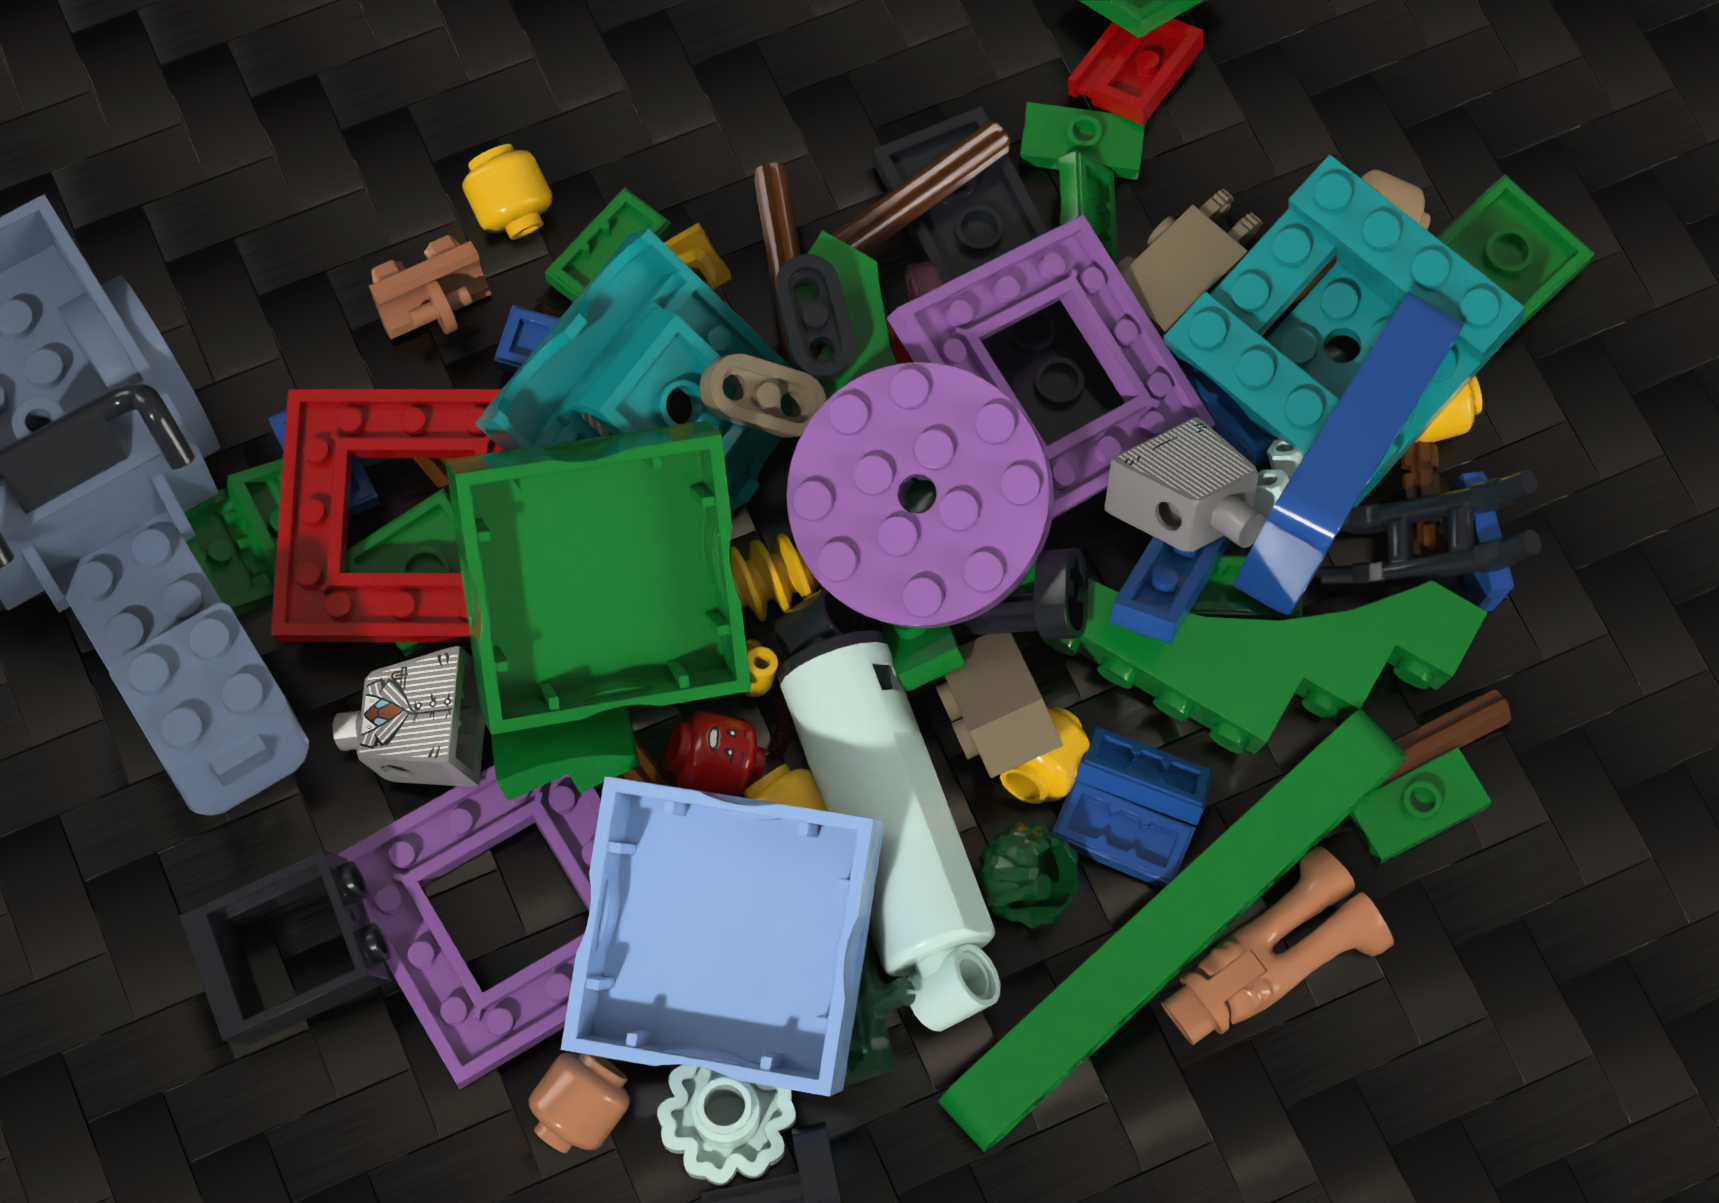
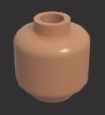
(579, 1101)

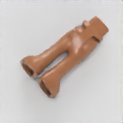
(1245, 973)

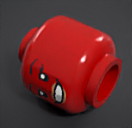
(714, 753)

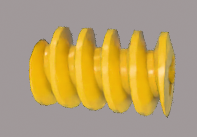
(771, 575)

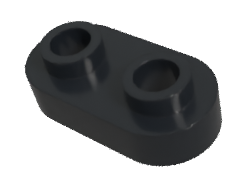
(814, 321)

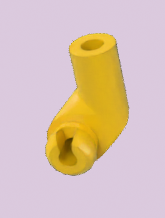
(762, 668)

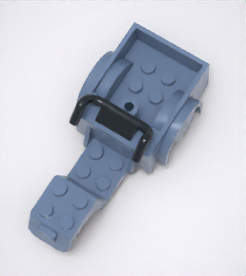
(92, 508)

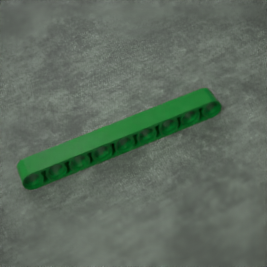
(1171, 930)

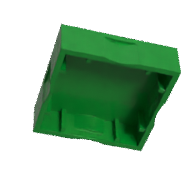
(598, 575)

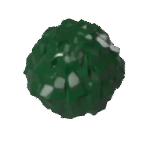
(1028, 874)

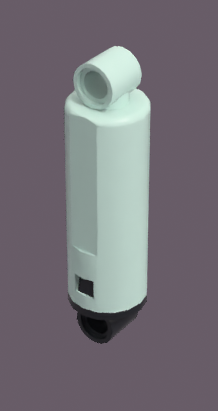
(876, 765)

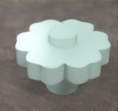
(724, 1124)

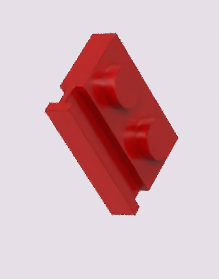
(1135, 73)

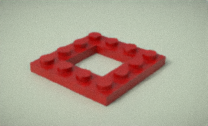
(322, 436)

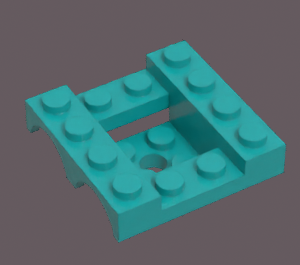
(1380, 255)
(621, 352)

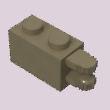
(1186, 259)
(998, 705)

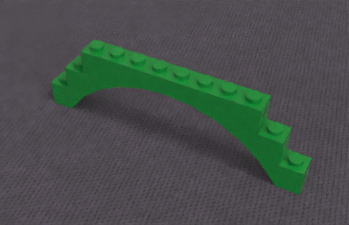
(1216, 670)

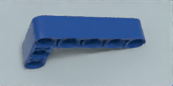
(1346, 454)

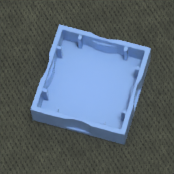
(724, 935)

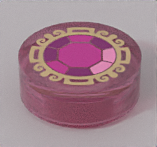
(921, 279)

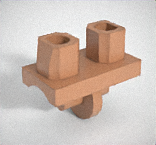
(430, 289)

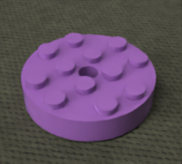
(855, 478)

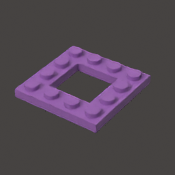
(1078, 271)
(469, 1026)

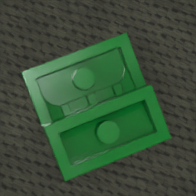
(240, 536)
(580, 748)

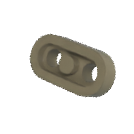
(759, 394)

